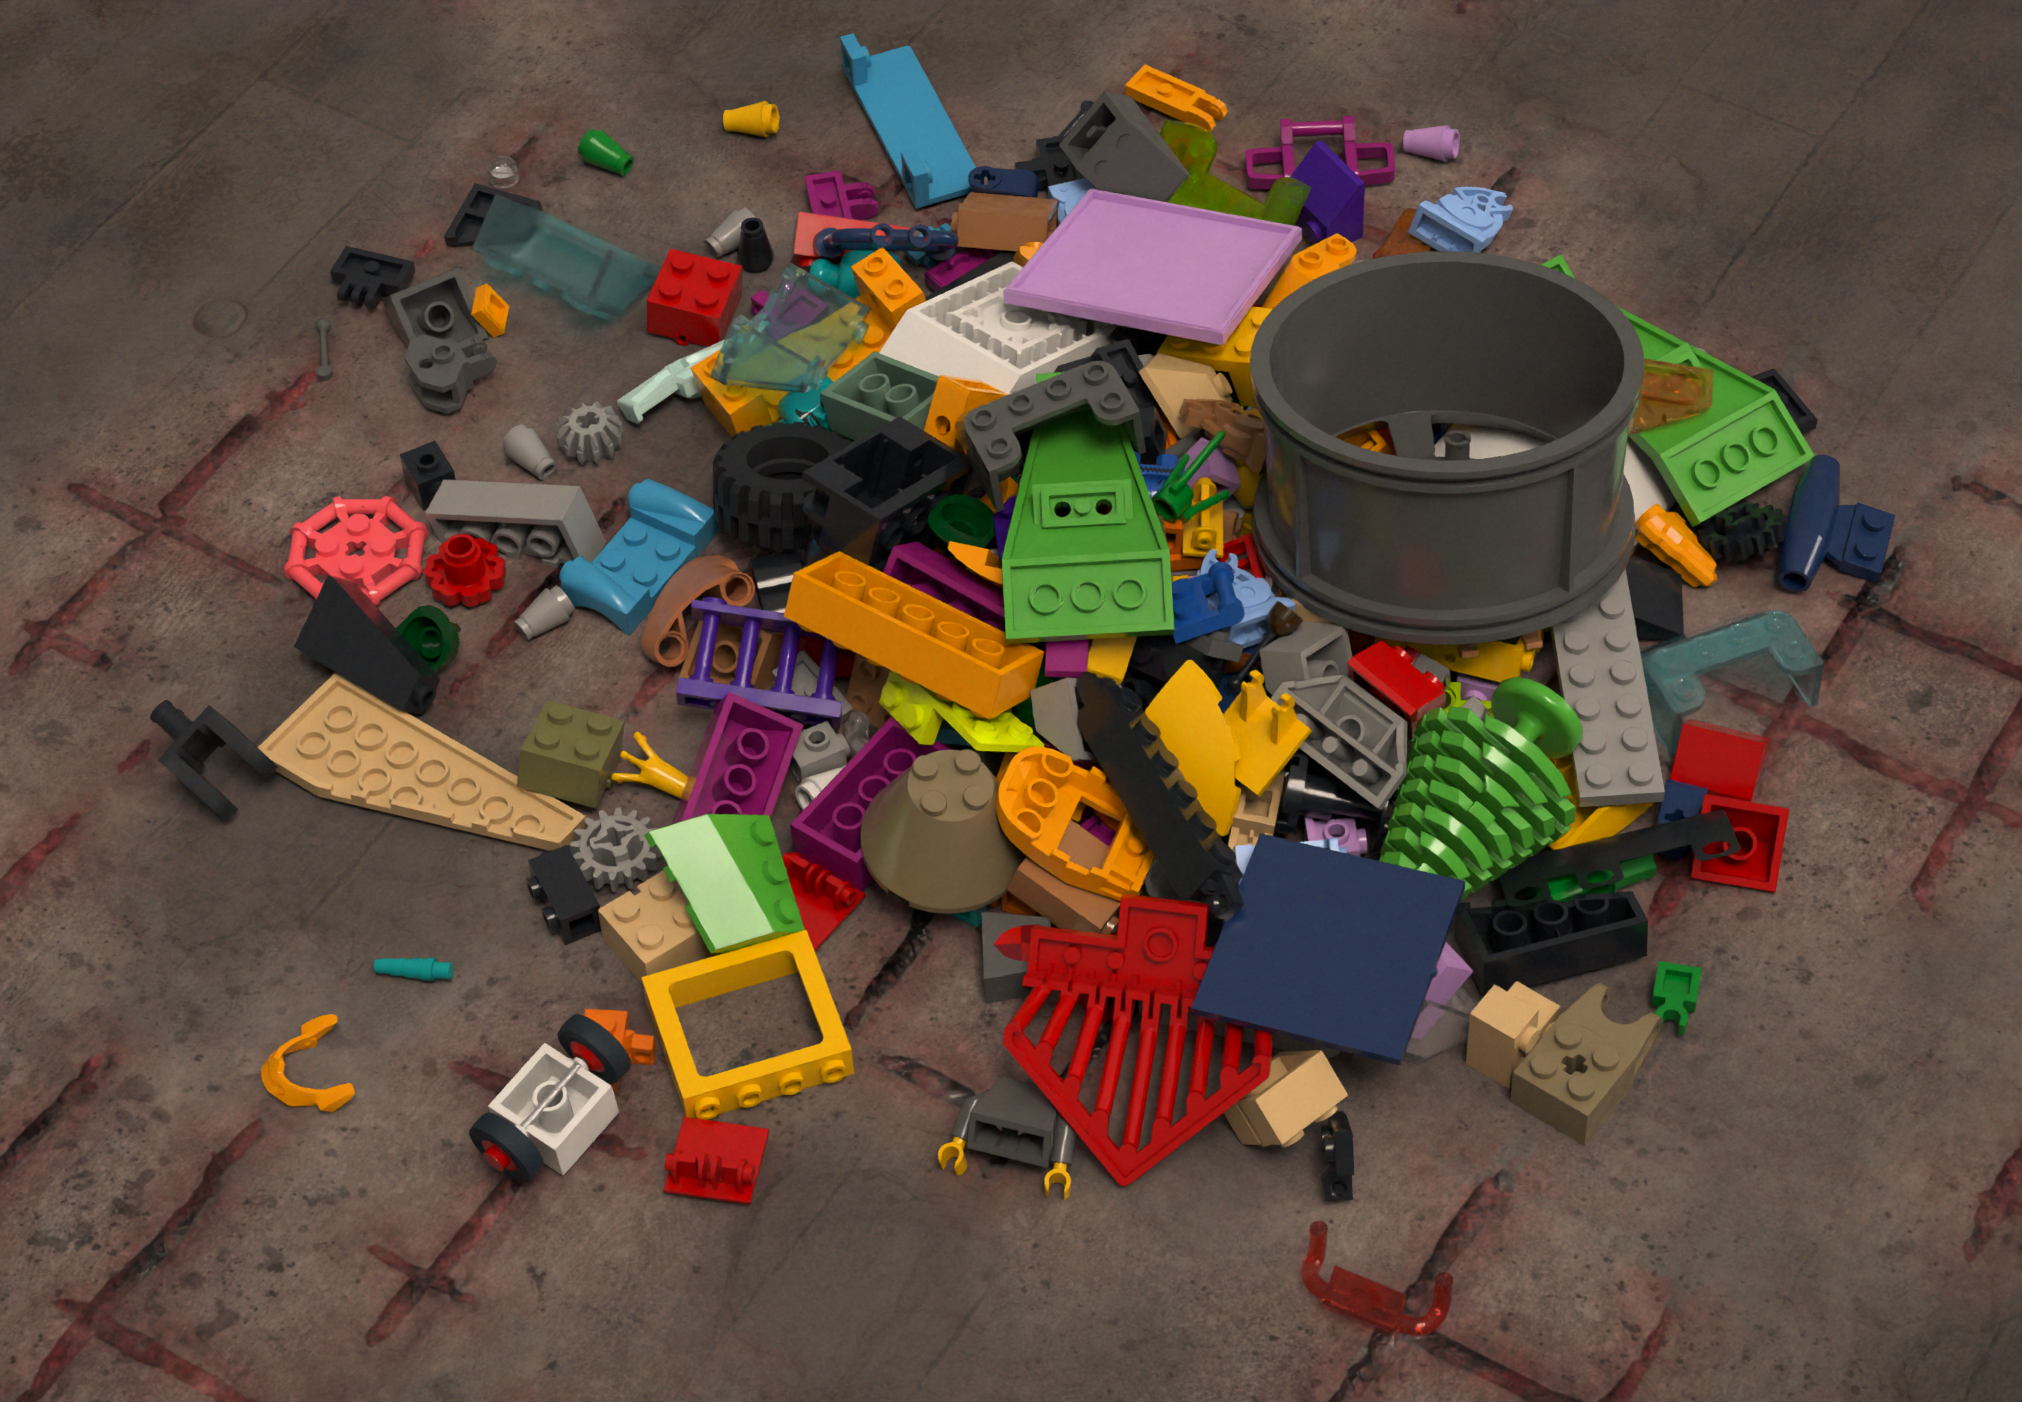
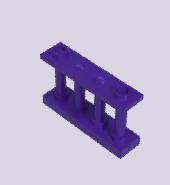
(703, 693)

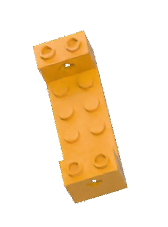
(881, 287)

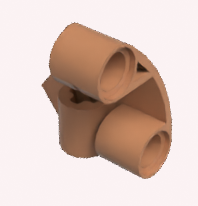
(697, 579)

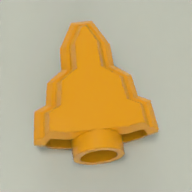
(1676, 545)

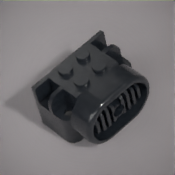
(880, 493)

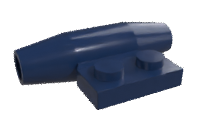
(1820, 527)

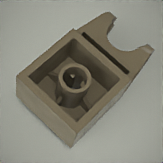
(1583, 1066)

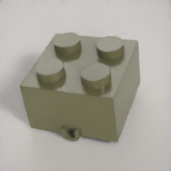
(570, 754)

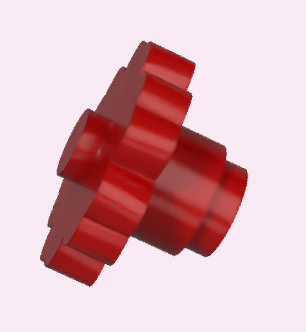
(465, 571)

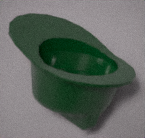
(961, 521)
(431, 635)

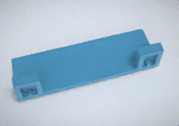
(909, 121)

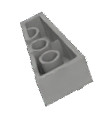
(519, 518)

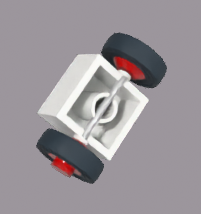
(554, 1103)

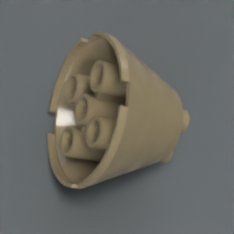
(939, 835)

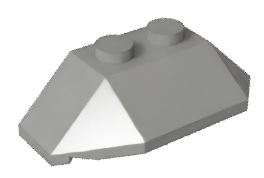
(1351, 734)

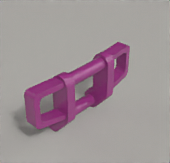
(1351, 152)

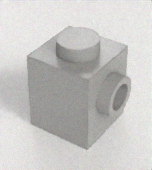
(818, 752)

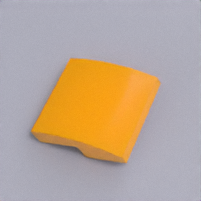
(980, 561)

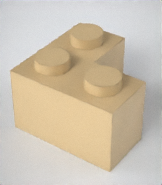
(1507, 1029)

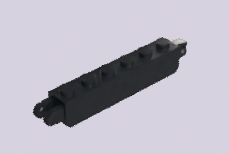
(1158, 796)

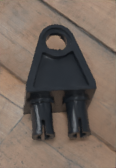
(196, 742)

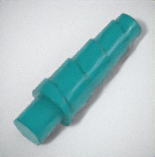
(416, 968)

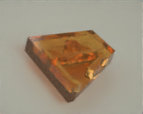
(1671, 394)

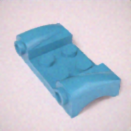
(643, 556)

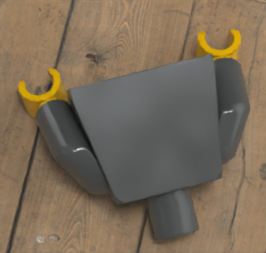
(1017, 1124)

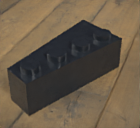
(1549, 938)

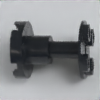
(1320, 797)

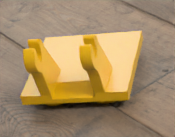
(1265, 733)

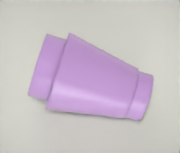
(1433, 142)

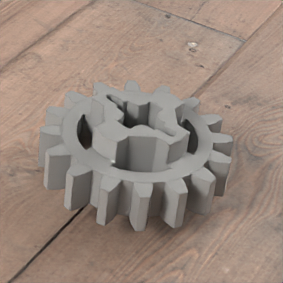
(615, 849)

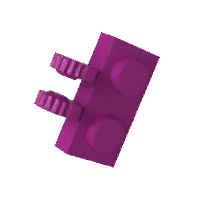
(831, 197)

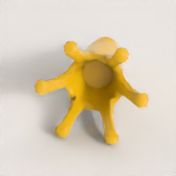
(653, 771)

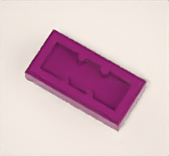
(957, 266)

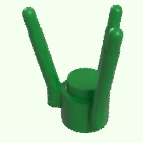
(1176, 496)

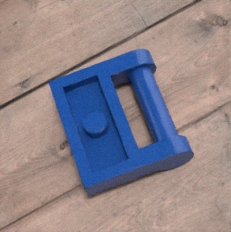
(1191, 606)

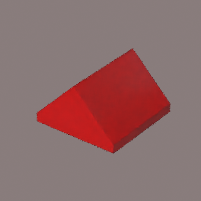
(1720, 759)
(1761, 836)

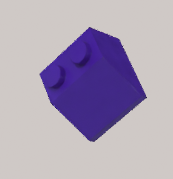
(1335, 196)

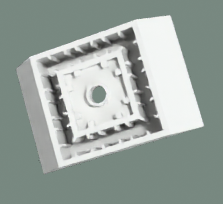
(984, 339)

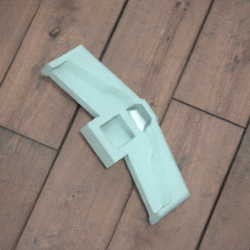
(674, 378)

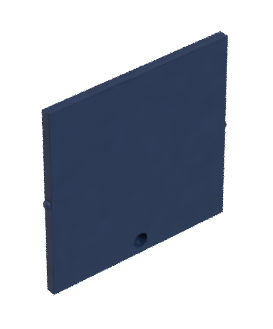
(1329, 949)

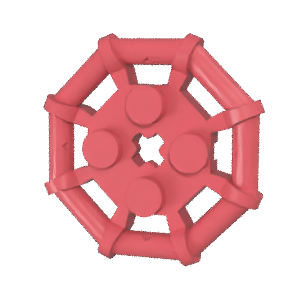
(355, 534)

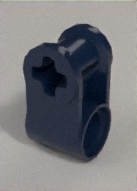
(1004, 181)
(1680, 802)

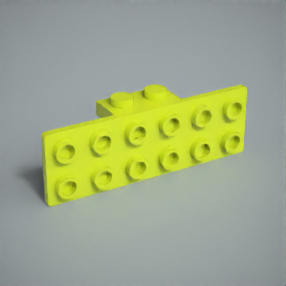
(922, 713)

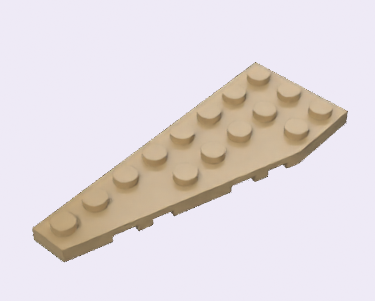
(380, 758)

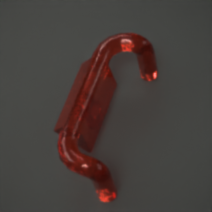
(1369, 1299)

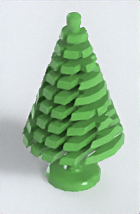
(1485, 790)

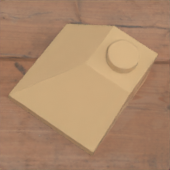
(1179, 379)

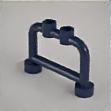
(935, 243)

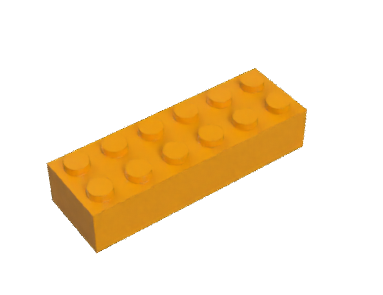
(913, 635)

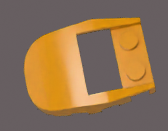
(1037, 805)

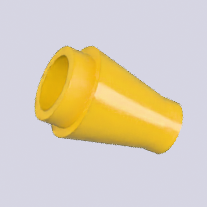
(753, 119)

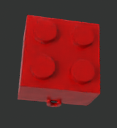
(694, 298)

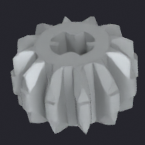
(590, 433)

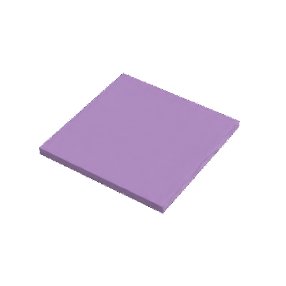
(1154, 266)

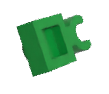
(1676, 992)

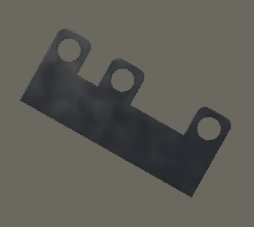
(1609, 851)

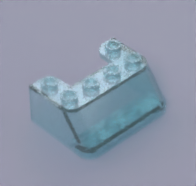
(560, 255)
(1674, 664)

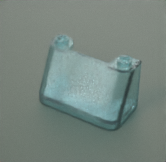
(792, 337)

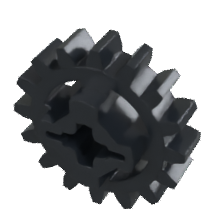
(1743, 531)

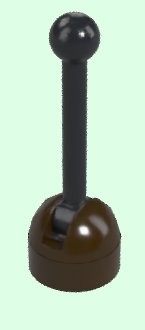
(1281, 623)

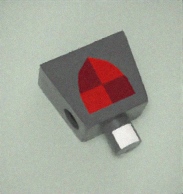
(1006, 954)

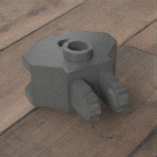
(446, 369)

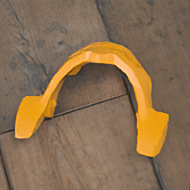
(295, 1095)

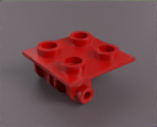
(820, 896)
(715, 1160)

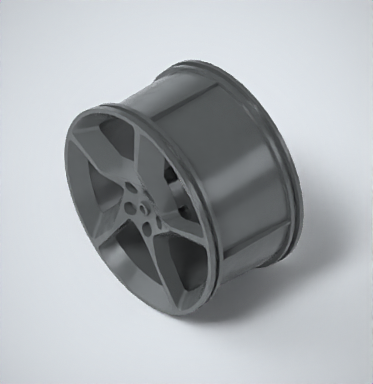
(1449, 541)

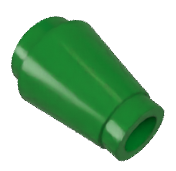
(604, 152)

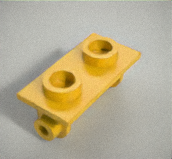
(1204, 529)

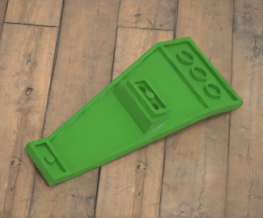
(1729, 449)
(1087, 569)

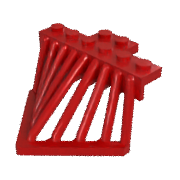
(1152, 960)

